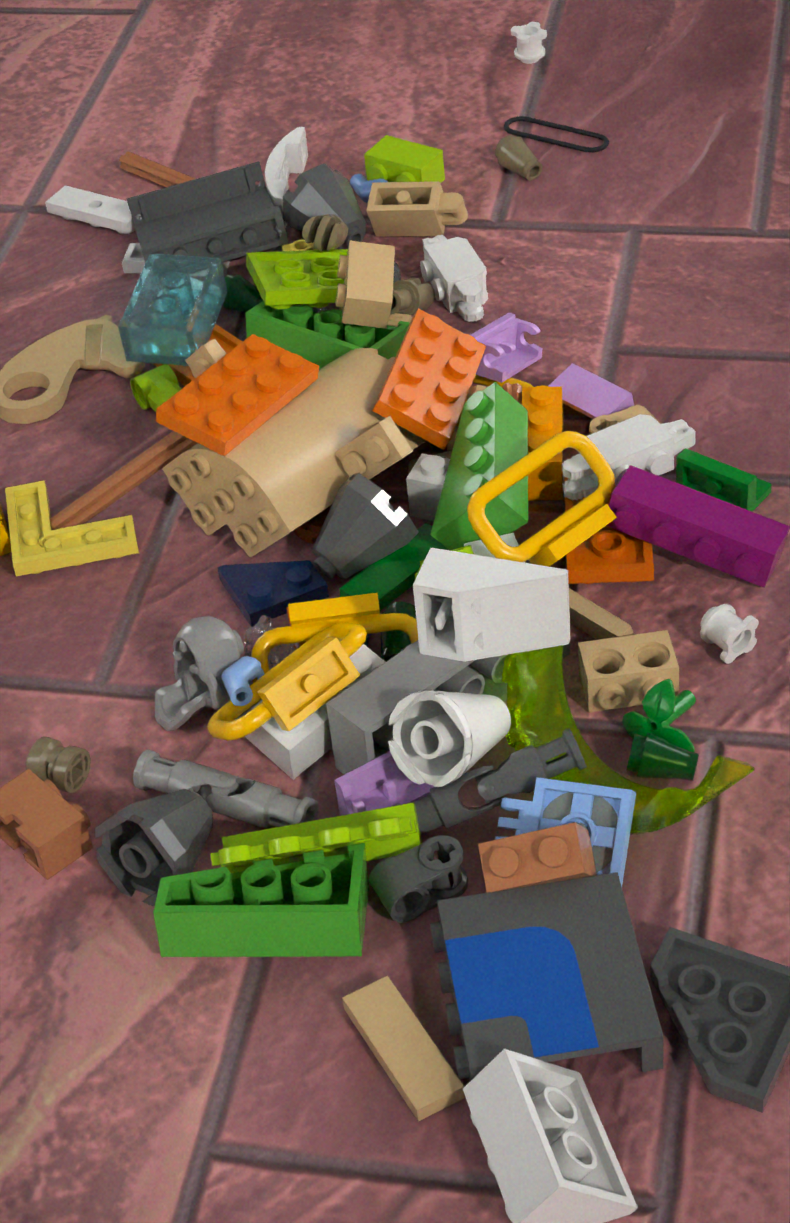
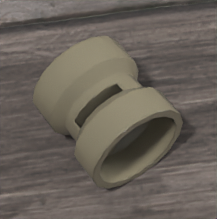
(61, 765)

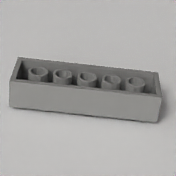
(363, 710)

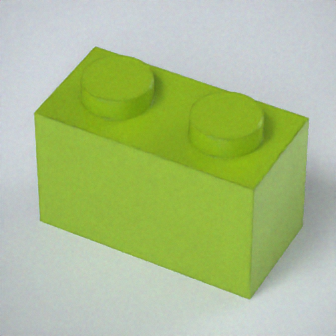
(404, 161)

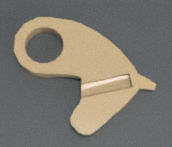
(54, 361)

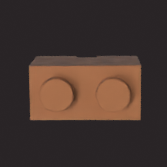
(42, 823)
(537, 858)

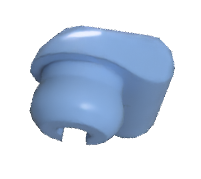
(239, 677)

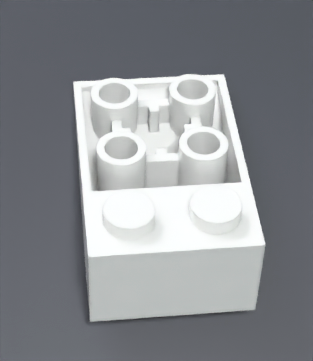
(488, 606)

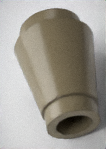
(517, 157)

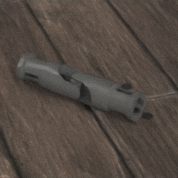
(513, 776)

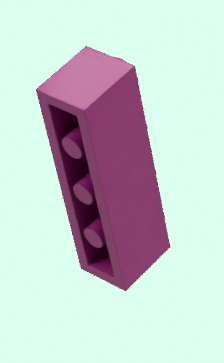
(697, 526)

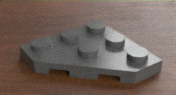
(728, 1013)

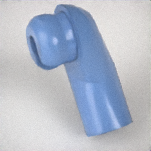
(363, 186)

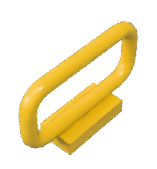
(565, 531)
(314, 616)
(295, 684)

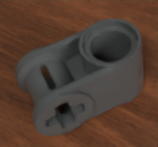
(417, 880)

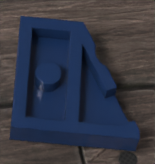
(271, 586)

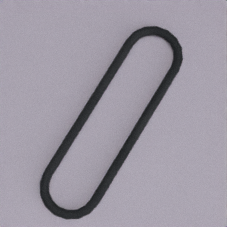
(553, 141)

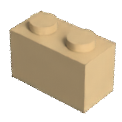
(367, 284)

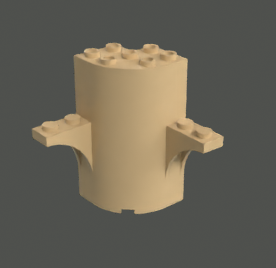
(296, 457)

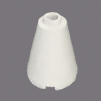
(445, 733)

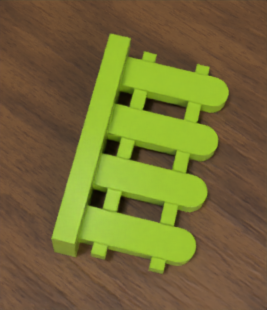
(383, 831)

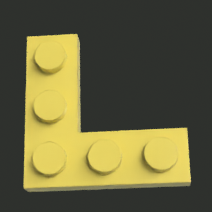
(41, 549)

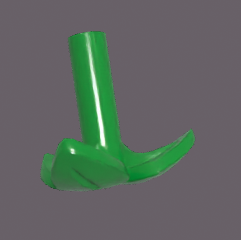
(662, 710)

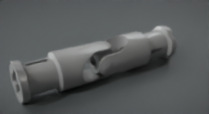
(229, 795)

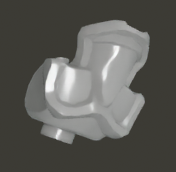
(201, 655)

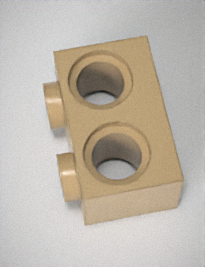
(624, 668)

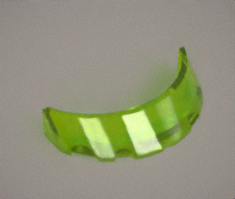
(542, 712)

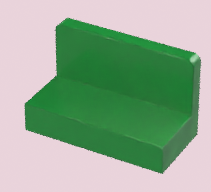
(720, 480)

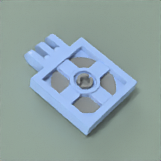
(600, 809)

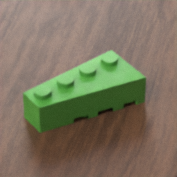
(320, 335)
(487, 442)
(267, 909)

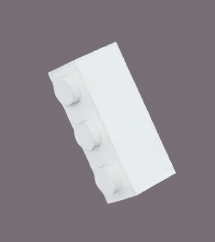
(311, 739)
(546, 1143)

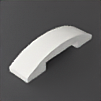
(286, 158)

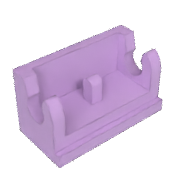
(506, 348)
(591, 393)
(376, 787)

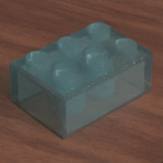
(172, 308)

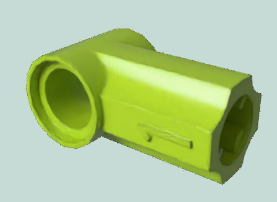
(154, 387)

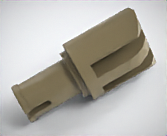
(325, 231)
(411, 295)

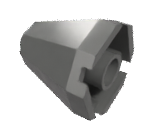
(322, 193)
(360, 529)
(154, 841)

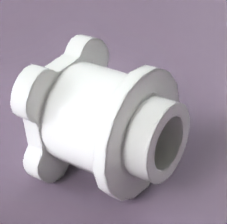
(529, 42)
(728, 631)

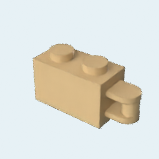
(413, 209)

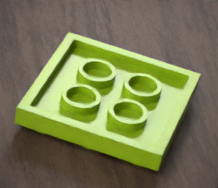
(296, 276)

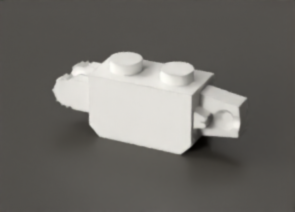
(455, 275)
(633, 442)

